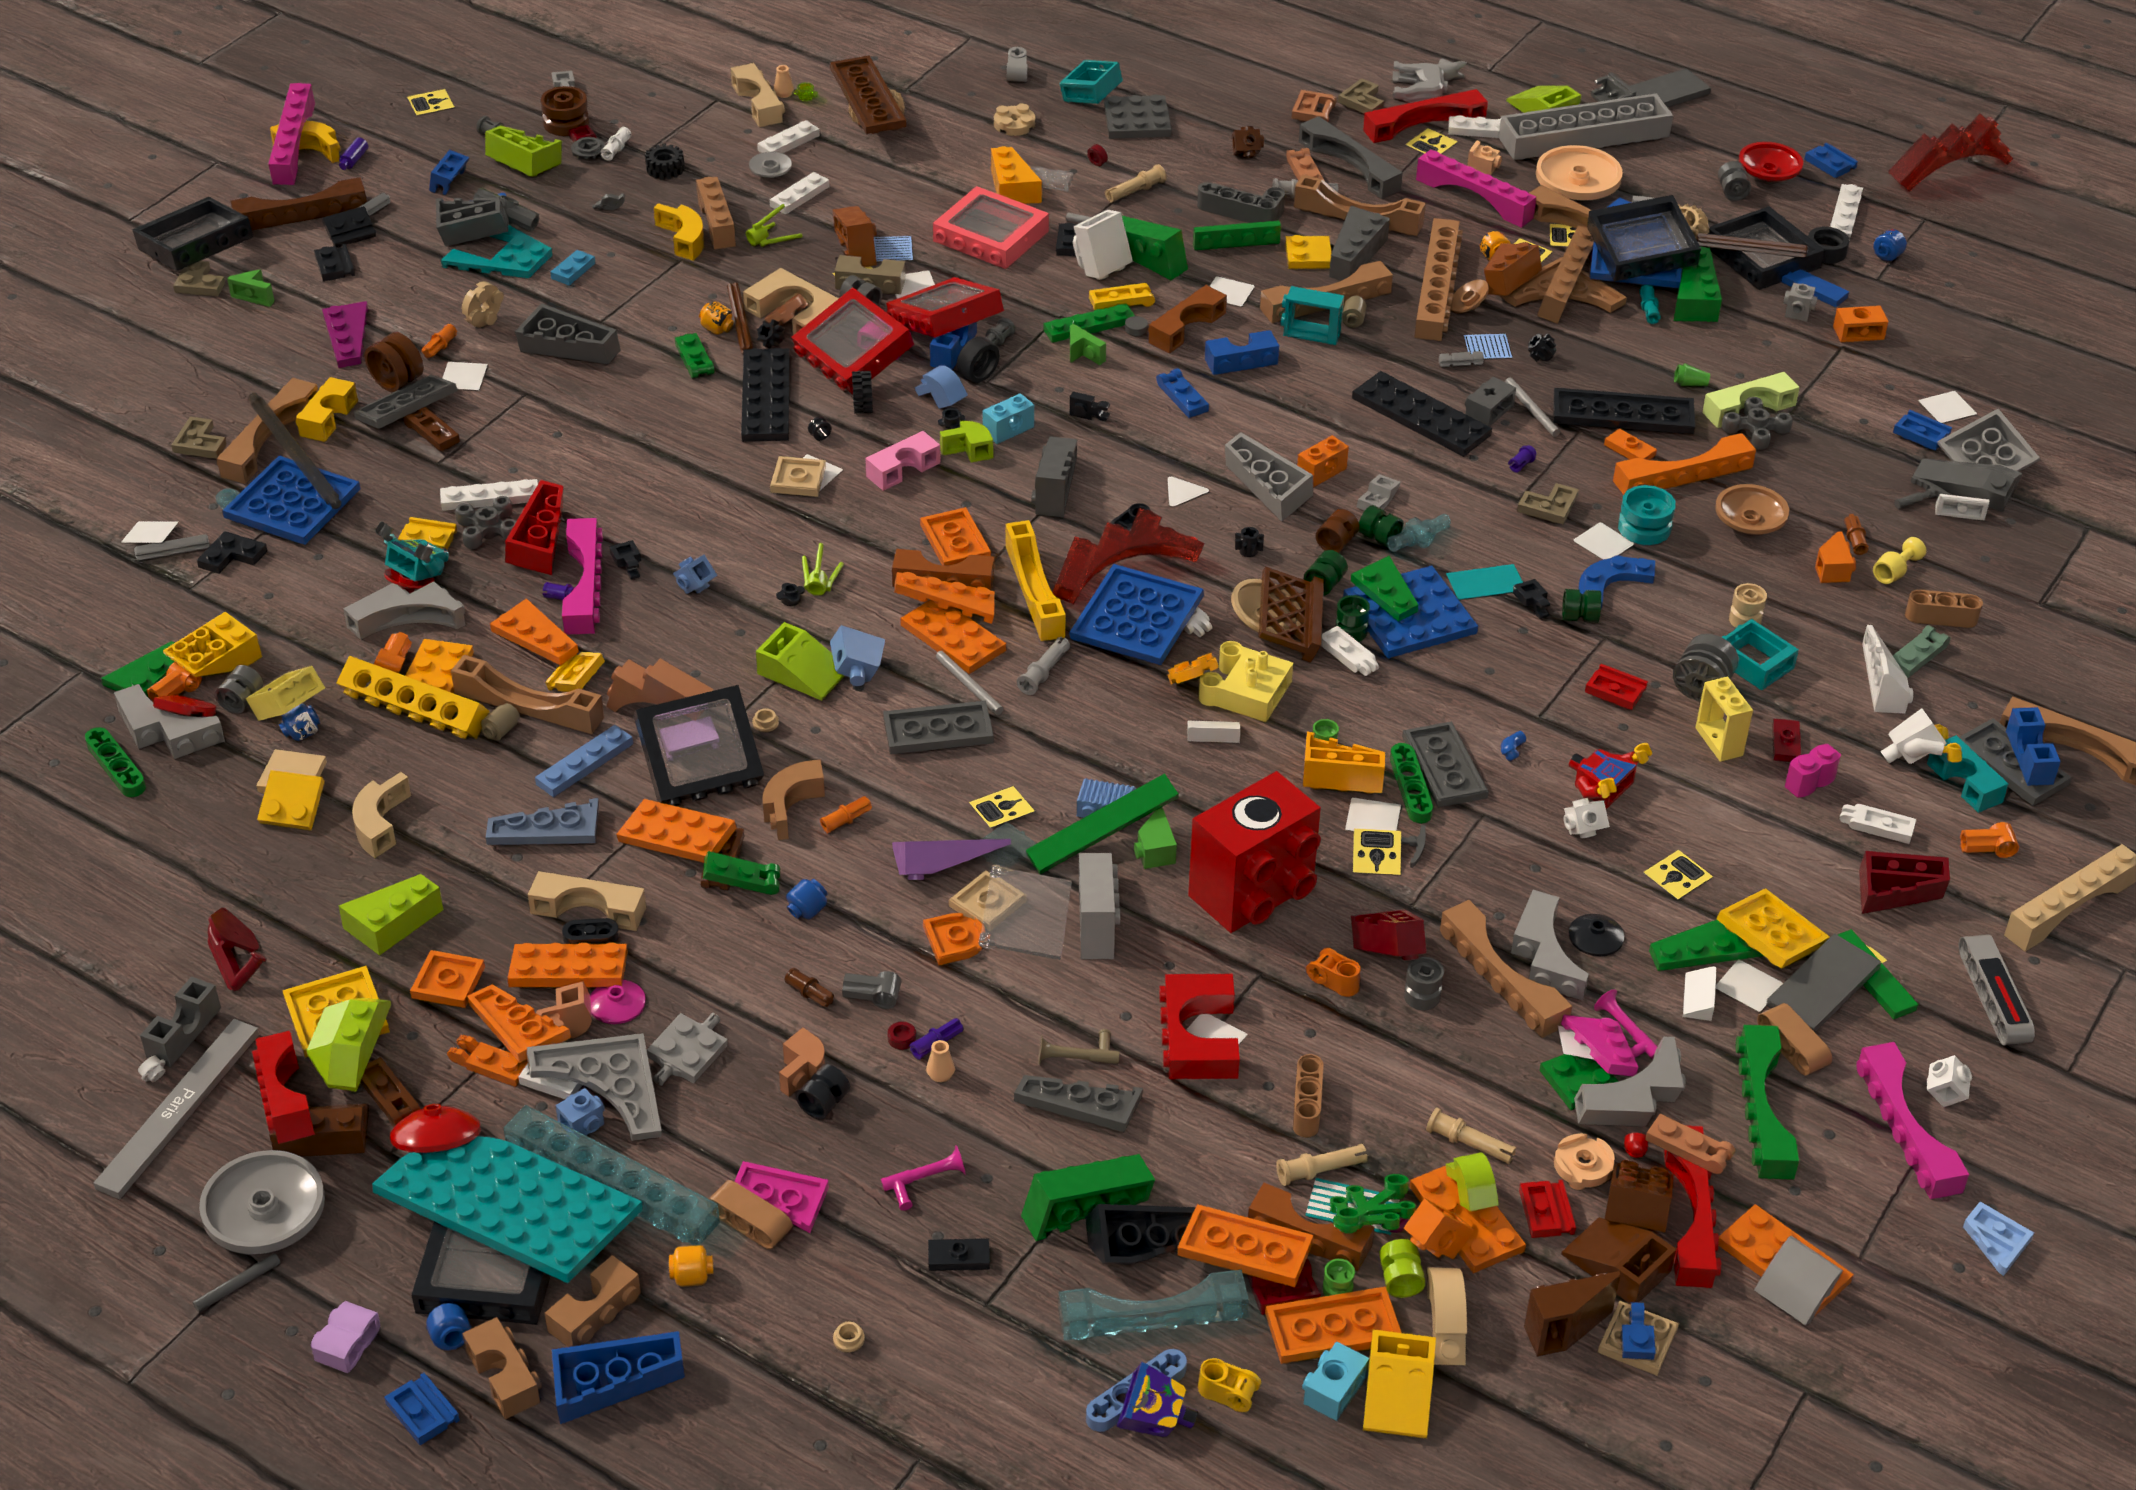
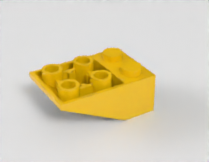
(216, 647)
(1399, 1383)

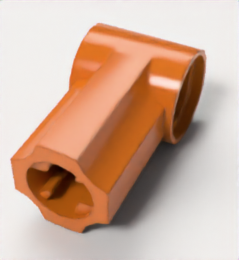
(394, 653)
(174, 683)
(1997, 839)

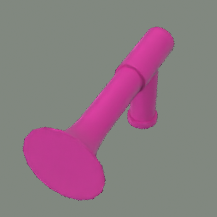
(1644, 1043)
(899, 1180)

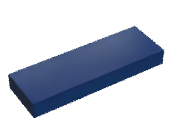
(1824, 290)

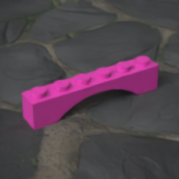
(284, 155)
(1511, 203)
(579, 607)
(1936, 1165)

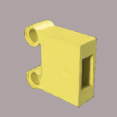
(1252, 684)

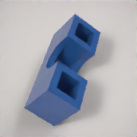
(947, 347)
(1225, 357)
(2037, 760)

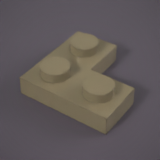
(1360, 97)
(197, 281)
(196, 441)
(1551, 508)

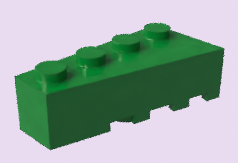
(1156, 247)
(1699, 292)
(1073, 1192)

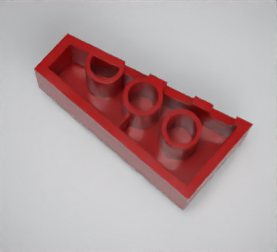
(536, 531)

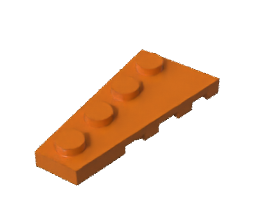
(947, 594)
(536, 632)
(515, 1023)

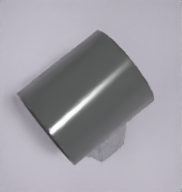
(880, 990)

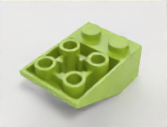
(1545, 98)
(797, 662)

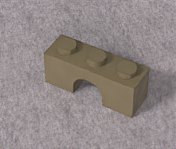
(888, 276)

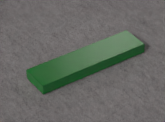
(1884, 985)

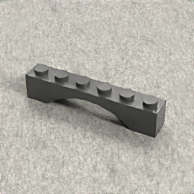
(1325, 138)

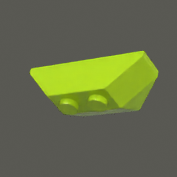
(346, 1040)

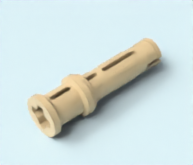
(1144, 181)
(1458, 1131)
(1308, 1166)

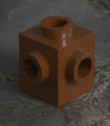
(1250, 148)

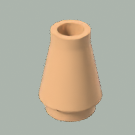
(783, 84)
(940, 1063)

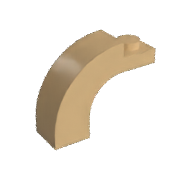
(370, 806)
(1449, 1314)

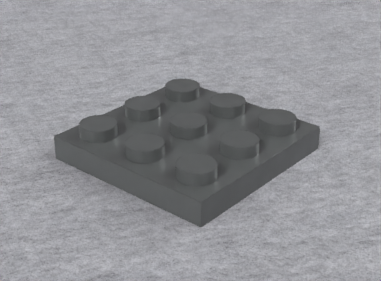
(1137, 116)

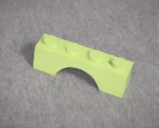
(1775, 391)

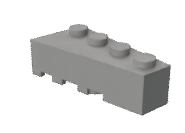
(1268, 475)
(1098, 905)

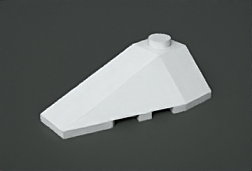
(1886, 678)

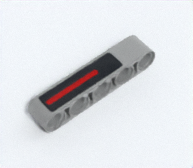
(1996, 990)

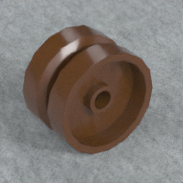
(564, 110)
(394, 361)

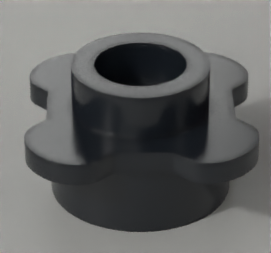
(951, 418)
(790, 594)

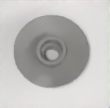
(770, 164)

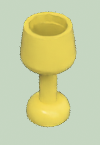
(1893, 565)

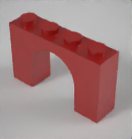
(1188, 1054)

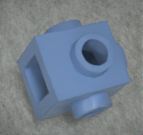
(694, 574)
(581, 1112)

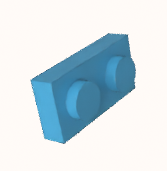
(572, 267)

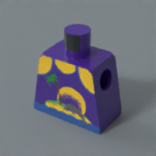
(1154, 1403)

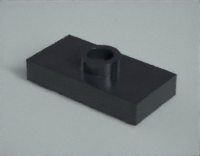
(958, 1254)

